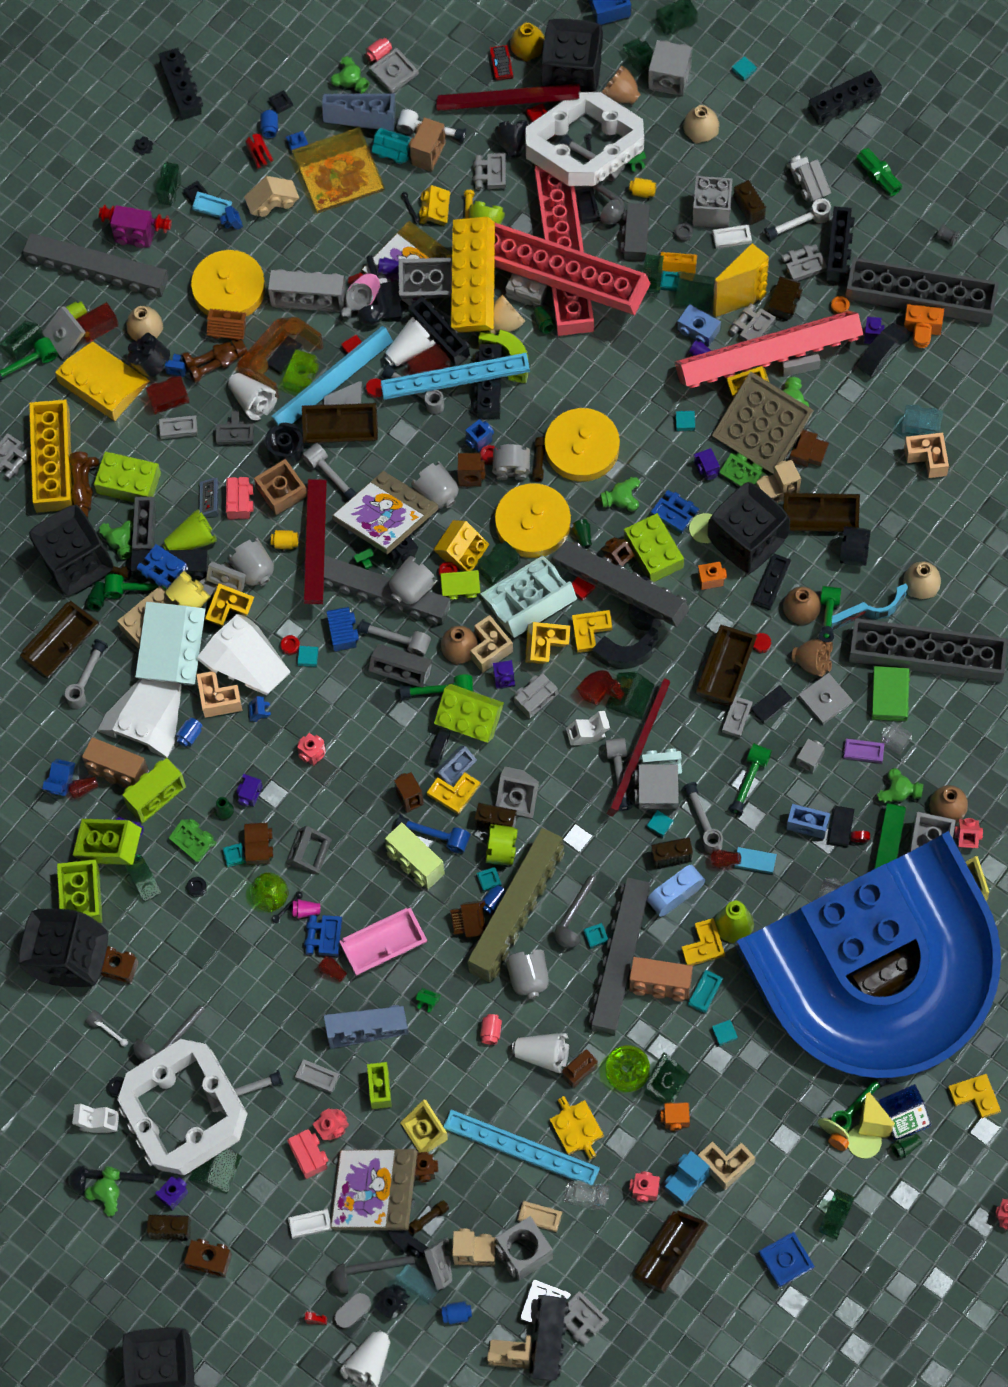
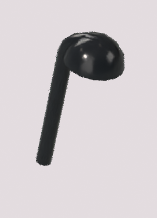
(373, 314)
(78, 1176)

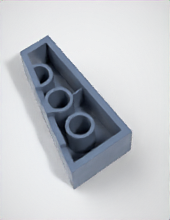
(360, 110)
(365, 1026)

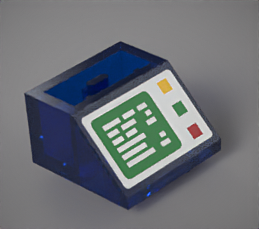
(906, 1111)

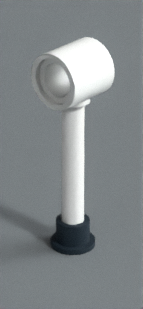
(408, 122)
(819, 217)

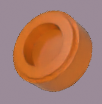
(840, 304)
(838, 1141)

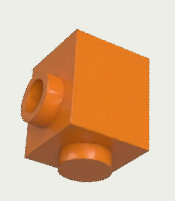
(711, 575)
(676, 1116)

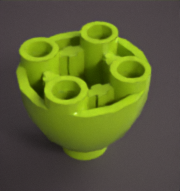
(479, 209)

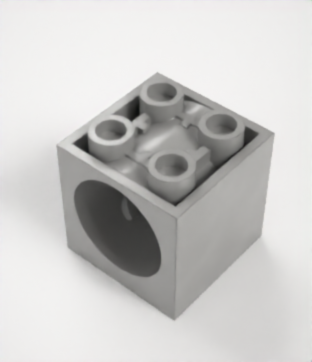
(670, 68)
(712, 202)
(657, 786)
(526, 1230)

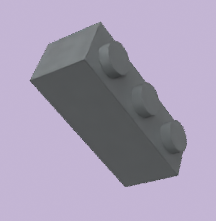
(635, 231)
(144, 523)
(400, 665)

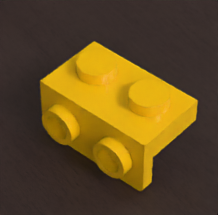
(434, 205)

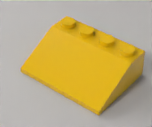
(741, 282)
(101, 380)

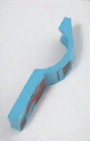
(862, 610)

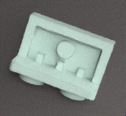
(670, 757)

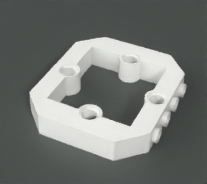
(557, 159)
(214, 1139)

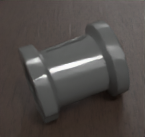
(948, 235)

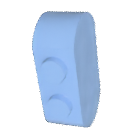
(676, 890)

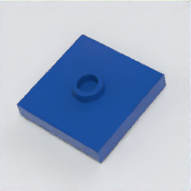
(786, 1259)

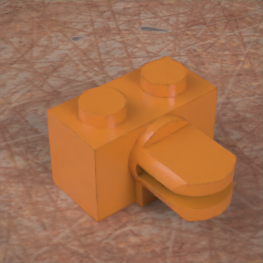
(923, 322)

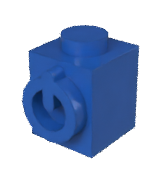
(479, 435)

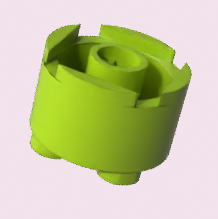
(500, 845)

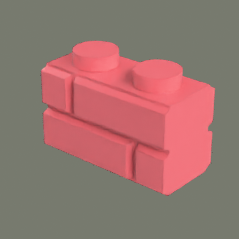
(238, 498)
(307, 1153)

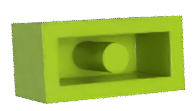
(460, 583)
(379, 1085)

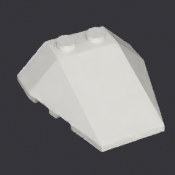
(244, 655)
(146, 715)

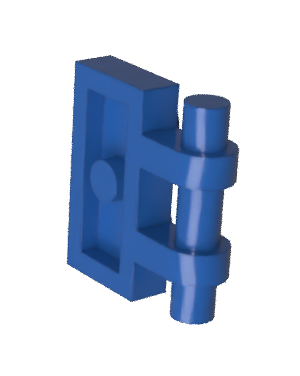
(672, 515)
(163, 561)
(329, 936)

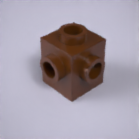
(617, 551)
(430, 1166)

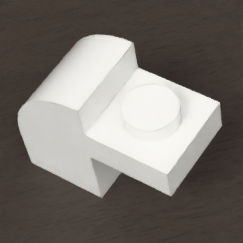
(588, 731)
(95, 1120)

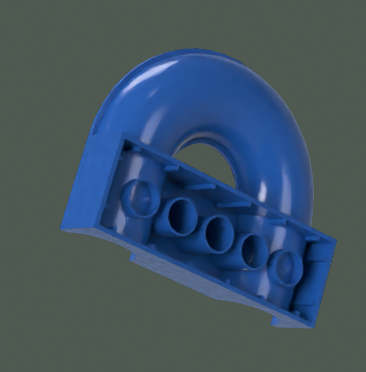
(807, 954)

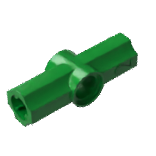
(879, 172)

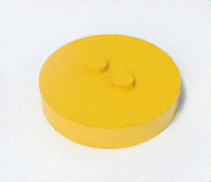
(228, 282)
(582, 444)
(533, 520)

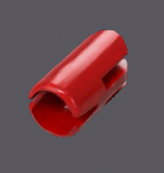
(257, 149)

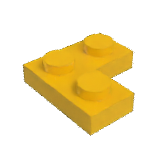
(586, 625)
(454, 797)
(708, 948)
(977, 1090)

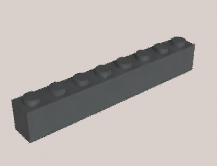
(96, 265)
(621, 583)
(376, 588)
(620, 957)

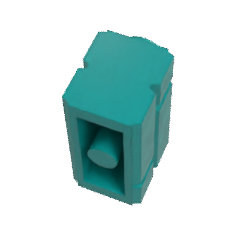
(391, 145)

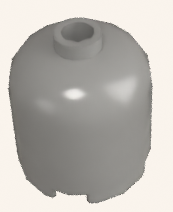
(437, 485)
(253, 561)
(411, 581)
(528, 973)

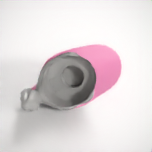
(361, 293)

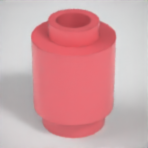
(378, 50)
(490, 1029)

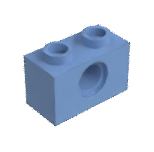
(695, 317)
(808, 821)

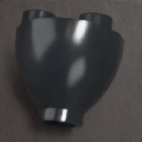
(511, 137)

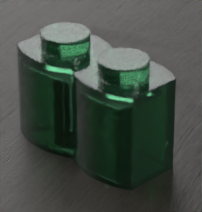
(168, 183)

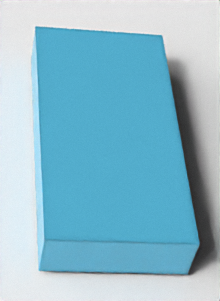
(210, 205)
(756, 860)

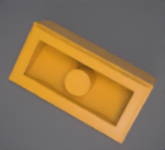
(679, 262)

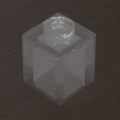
(896, 737)

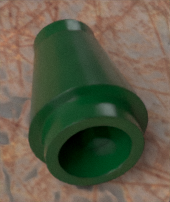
(544, 321)
(582, 532)
(96, 597)
(223, 808)
(903, 1147)

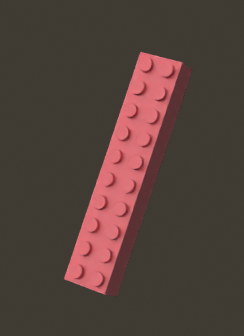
(562, 227)
(569, 269)
(769, 348)

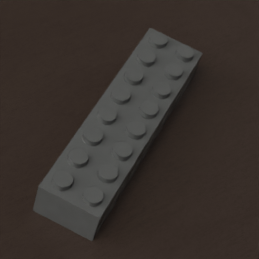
(902, 285)
(928, 650)

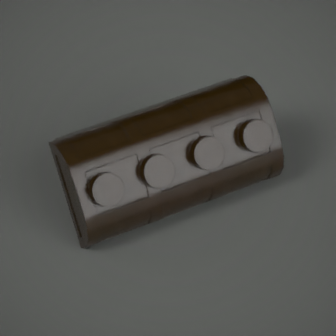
(339, 423)
(821, 511)
(58, 639)
(725, 665)
(888, 973)
(669, 1251)

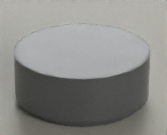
(683, 232)

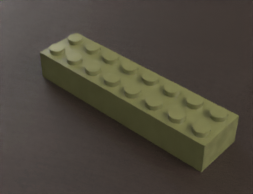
(516, 905)

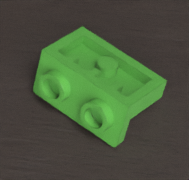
(740, 470)
(192, 839)

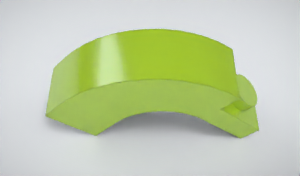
(510, 346)

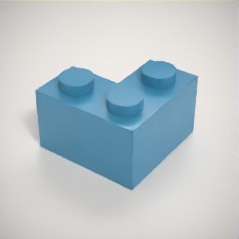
(688, 1179)

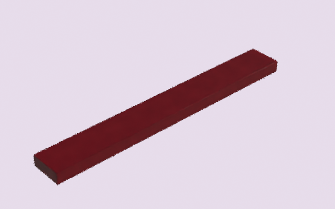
(508, 97)
(315, 542)
(638, 747)

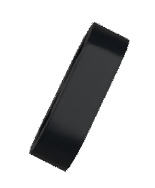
(439, 747)

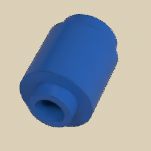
(268, 123)
(189, 732)
(493, 899)
(456, 1313)

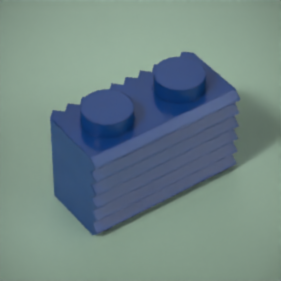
(342, 629)

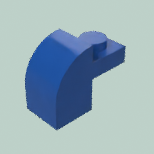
(59, 778)

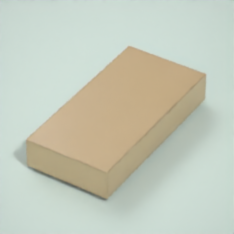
(543, 1217)

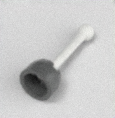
(95, 1020)

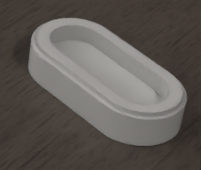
(352, 1311)

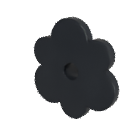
(143, 146)

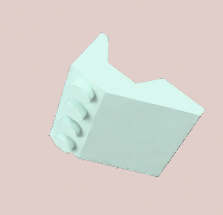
(528, 596)
(170, 643)

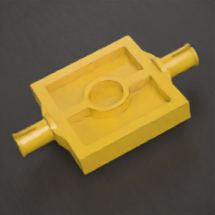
(576, 1127)

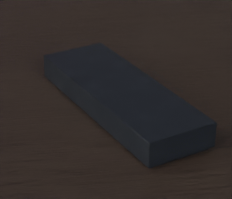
(772, 581)

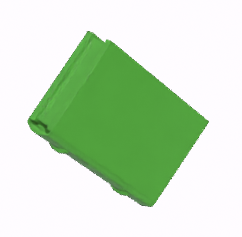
(890, 693)

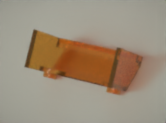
(254, 361)

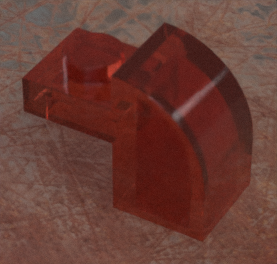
(597, 685)

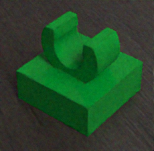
(637, 159)
(363, 557)
(428, 997)

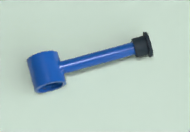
(456, 840)

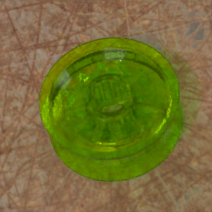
(632, 1051)

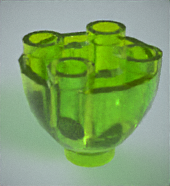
(269, 897)

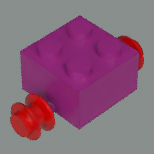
(133, 225)

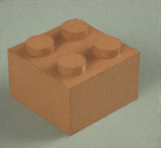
(427, 144)
(280, 487)

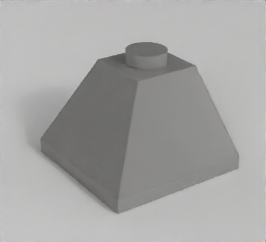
(517, 791)

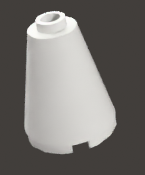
(409, 343)
(252, 395)
(543, 1050)
(367, 1361)

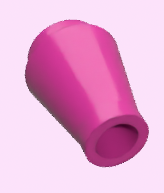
(304, 908)

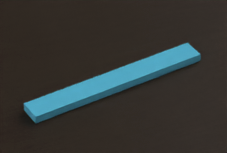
(334, 376)
(455, 376)
(521, 1148)

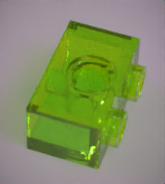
(300, 362)

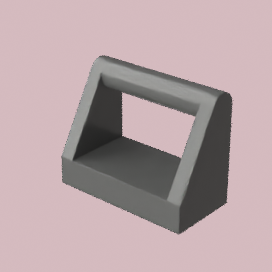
(299, 847)

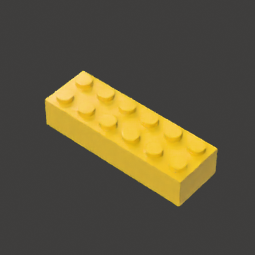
(473, 274)
(50, 455)

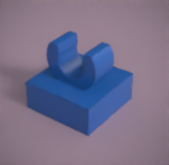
(296, 140)
(231, 218)
(175, 366)
(257, 709)

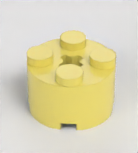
(187, 592)

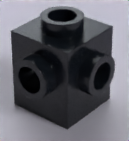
(403, 551)
(392, 1301)

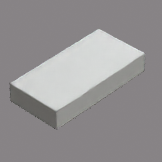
(732, 236)
(310, 1223)

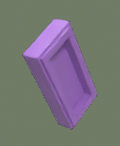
(864, 751)

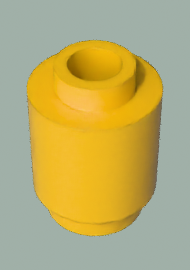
(642, 187)
(285, 539)

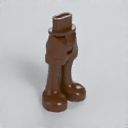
(222, 353)
(81, 489)

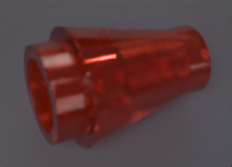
(82, 786)
(724, 858)
(332, 969)

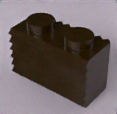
(749, 202)
(784, 298)
(494, 815)
(672, 853)
(169, 1227)

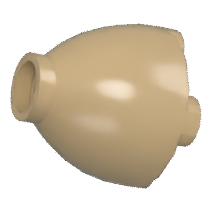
(701, 124)
(505, 316)
(143, 321)
(922, 580)

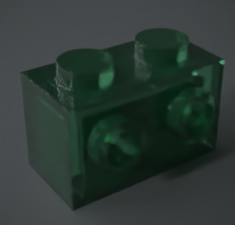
(676, 16)

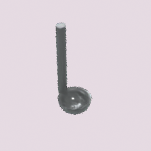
(613, 209)
(563, 935)
(144, 1051)
(339, 1275)

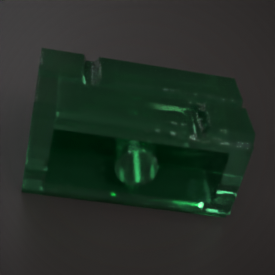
(498, 562)

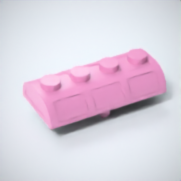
(382, 941)

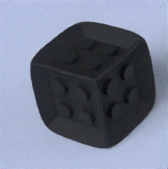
(572, 54)
(748, 527)
(71, 550)
(63, 947)
(158, 1358)

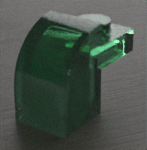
(639, 53)
(653, 269)
(143, 878)
(836, 1214)

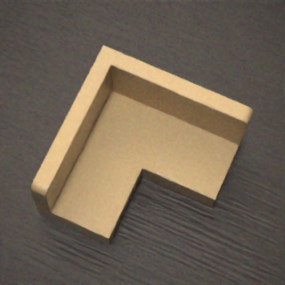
(510, 1353)

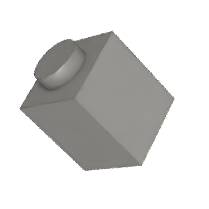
(810, 755)

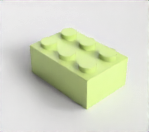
(414, 856)

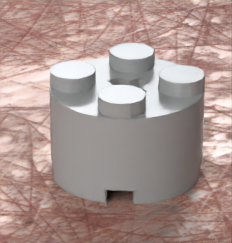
(511, 462)

